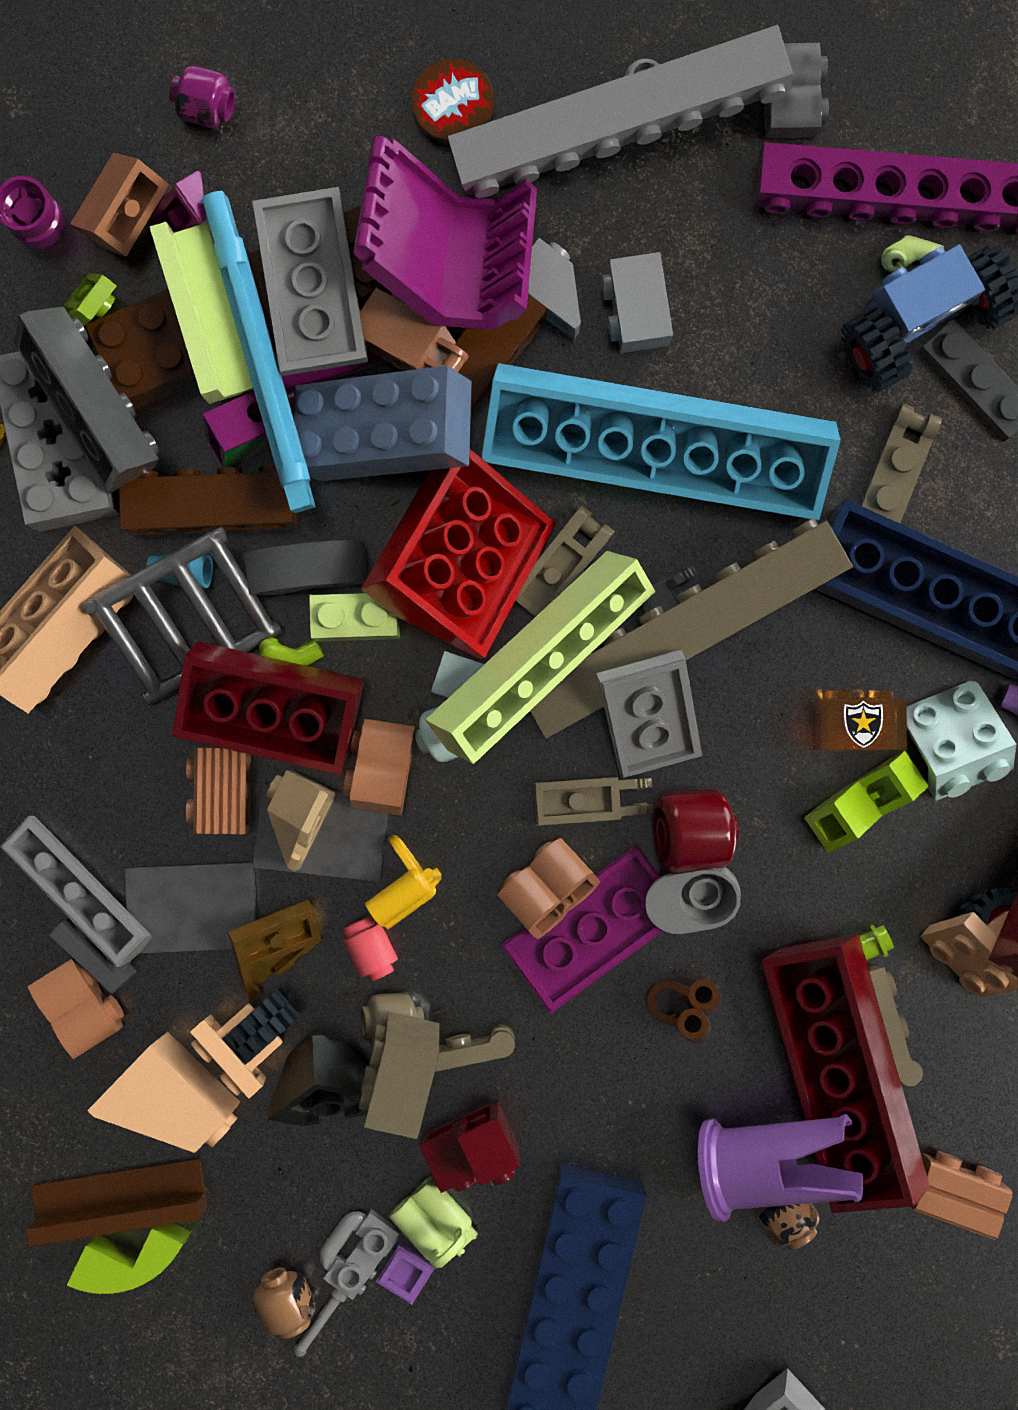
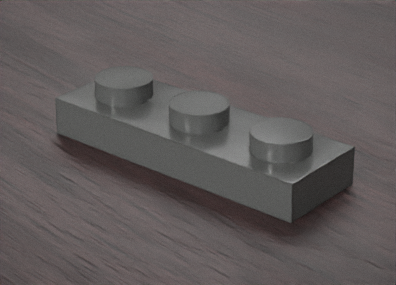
(975, 377)

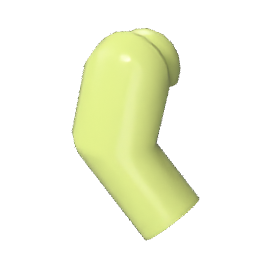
(905, 252)

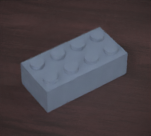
(384, 423)

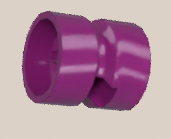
(30, 212)

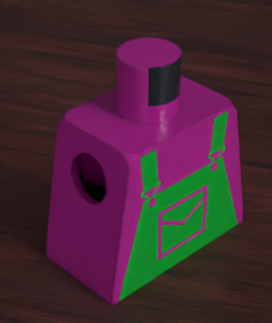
(234, 432)

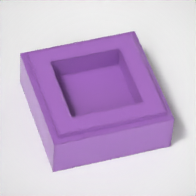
(405, 1273)

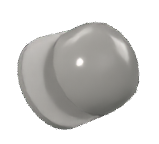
(693, 900)

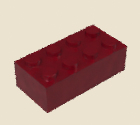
(267, 707)

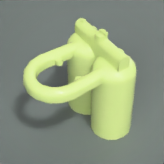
(434, 1223)

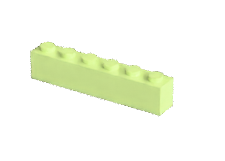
(540, 656)

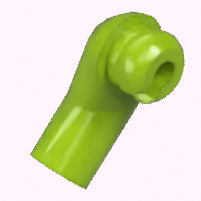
(303, 654)

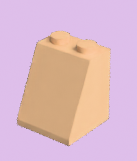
(169, 1098)

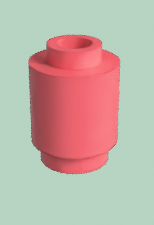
(369, 948)

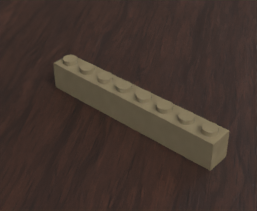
(702, 617)

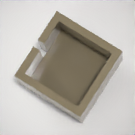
(400, 1075)

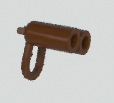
(692, 1022)

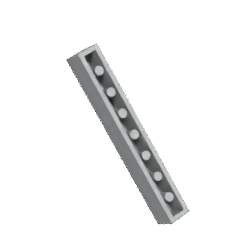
(623, 112)

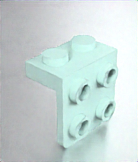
(960, 739)

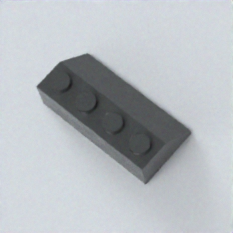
(84, 396)

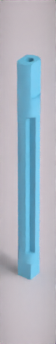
(259, 353)

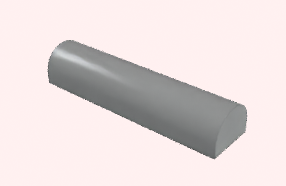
(76, 892)

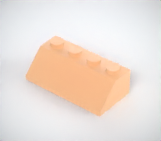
(46, 621)

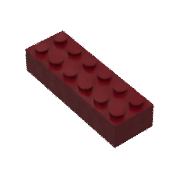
(847, 1067)

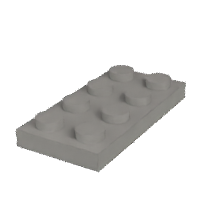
(310, 281)

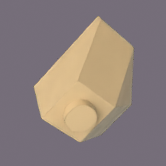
(297, 814)

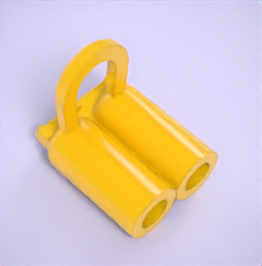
(405, 893)

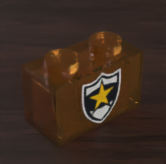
(859, 722)

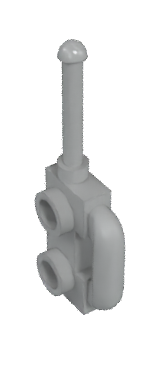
(350, 1273)

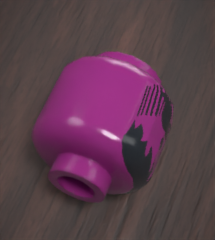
(202, 96)

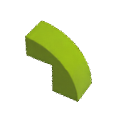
(865, 800)
(112, 1268)

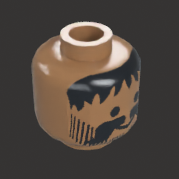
(789, 1224)
(284, 1303)

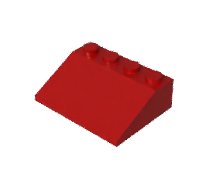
(460, 555)

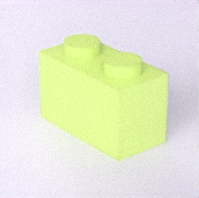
(350, 618)

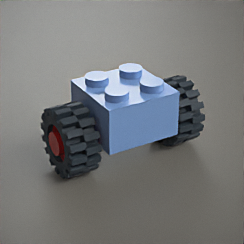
(923, 300)

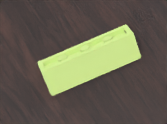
(203, 310)

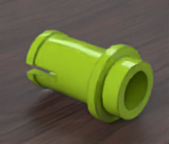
(876, 942)

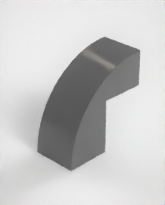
(306, 566)

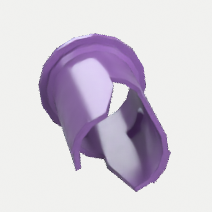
(760, 1168)

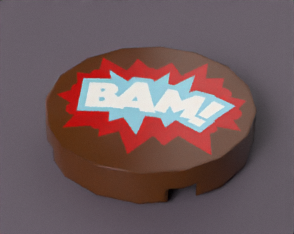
(451, 99)

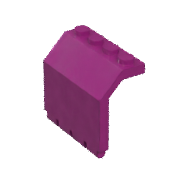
(444, 252)

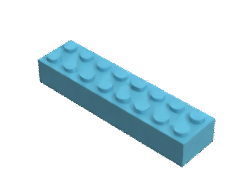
(660, 441)

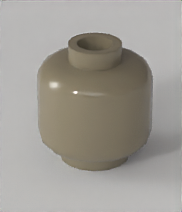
(377, 1011)

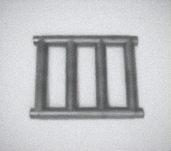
(177, 565)

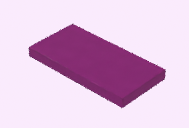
(591, 935)

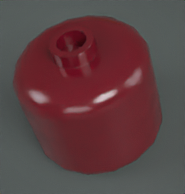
(694, 830)

